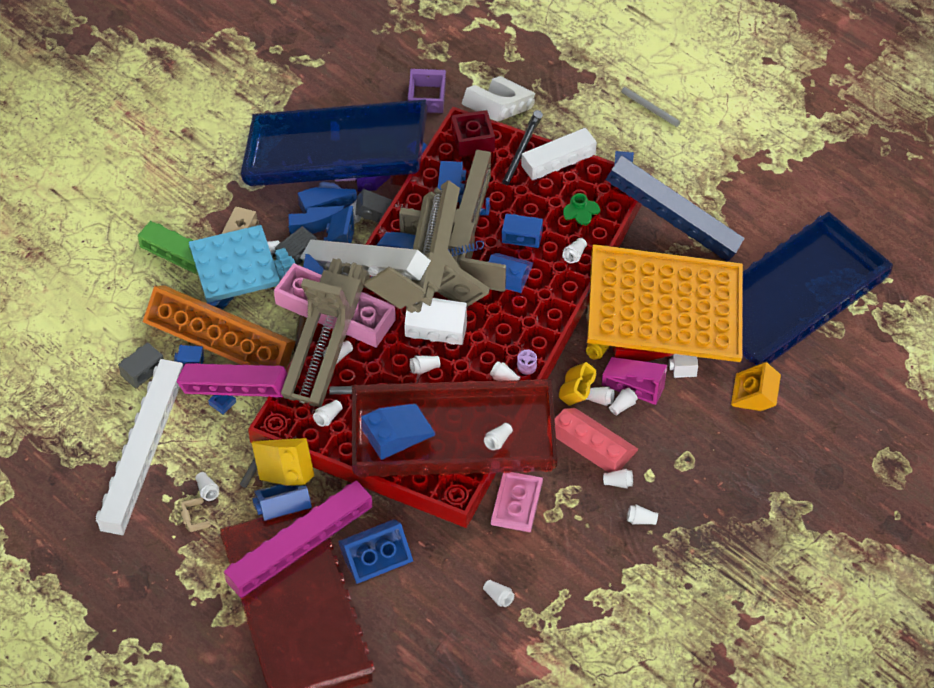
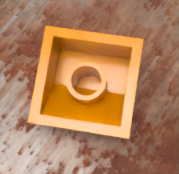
(756, 388)

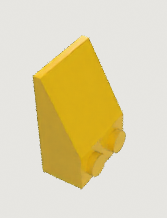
(283, 461)

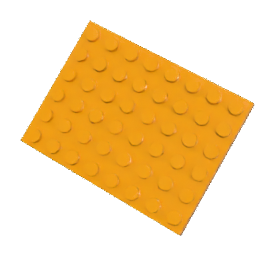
(665, 303)

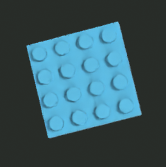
(234, 263)

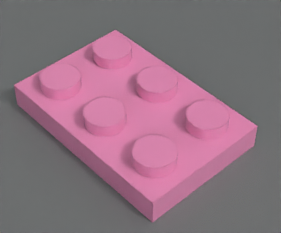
(517, 501)

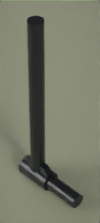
(532, 124)

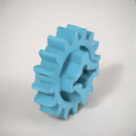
(283, 262)

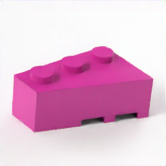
(642, 377)

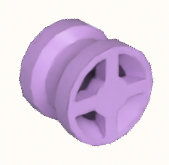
(524, 358)

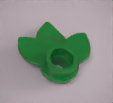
(581, 209)

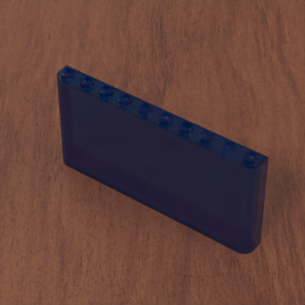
(335, 143)
(805, 286)

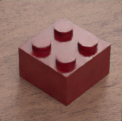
(473, 132)

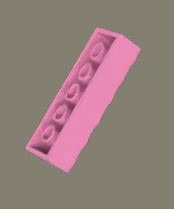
(371, 317)

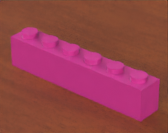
(232, 380)

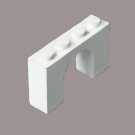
(501, 100)

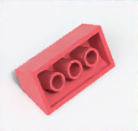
(593, 440)

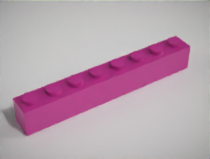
(297, 539)

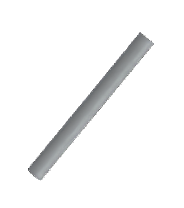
(650, 106)

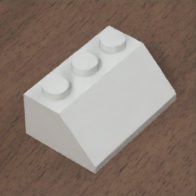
(440, 322)

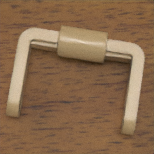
(186, 516)

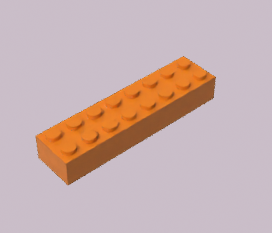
(216, 329)

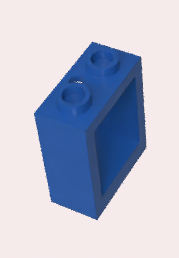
(281, 500)

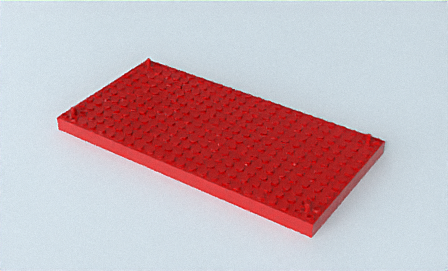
(496, 324)

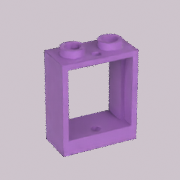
(436, 78)

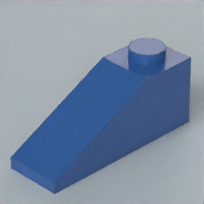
(326, 197)

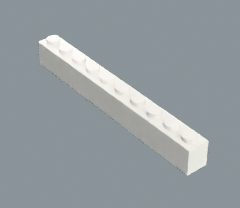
(373, 258)
(140, 448)

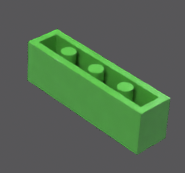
(167, 245)

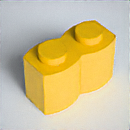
(577, 383)

